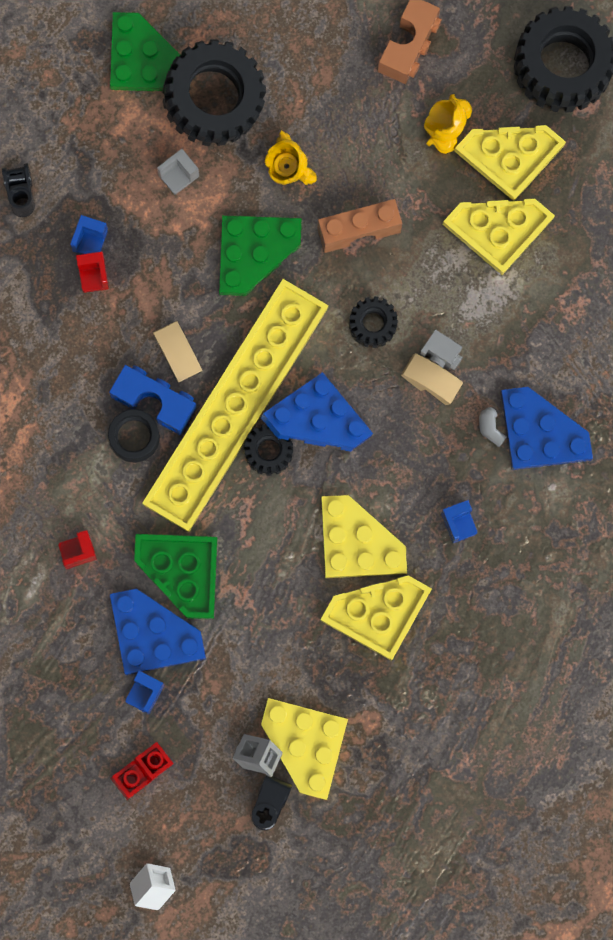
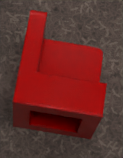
(92, 272)
(77, 550)

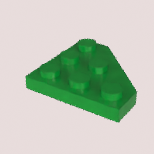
(138, 54)
(254, 250)
(181, 569)

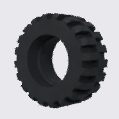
(571, 28)
(232, 64)

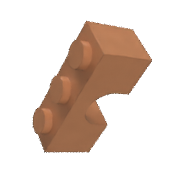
(400, 60)
(373, 220)

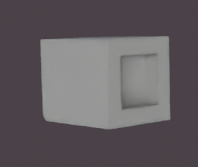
(178, 171)

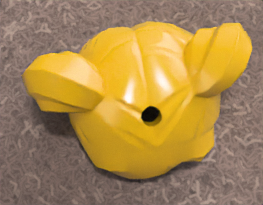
(447, 123)
(288, 153)

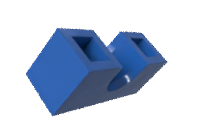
(134, 386)

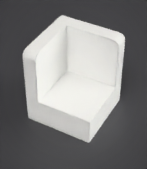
(152, 886)

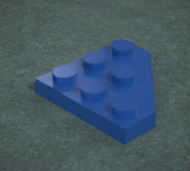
(317, 417)
(540, 432)
(152, 635)

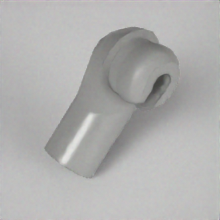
(487, 426)

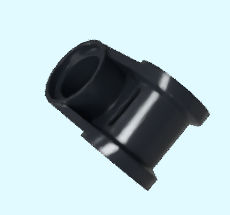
(18, 186)
(271, 798)

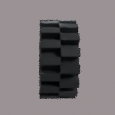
(373, 306)
(260, 464)

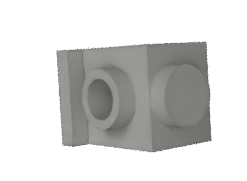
(442, 351)
(257, 754)

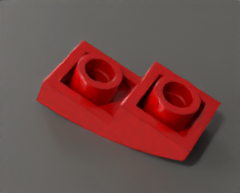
(142, 771)

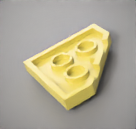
(510, 155)
(499, 228)
(357, 542)
(378, 613)
(308, 744)

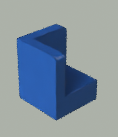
(89, 236)
(459, 521)
(144, 692)

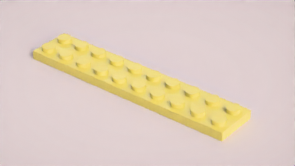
(235, 405)

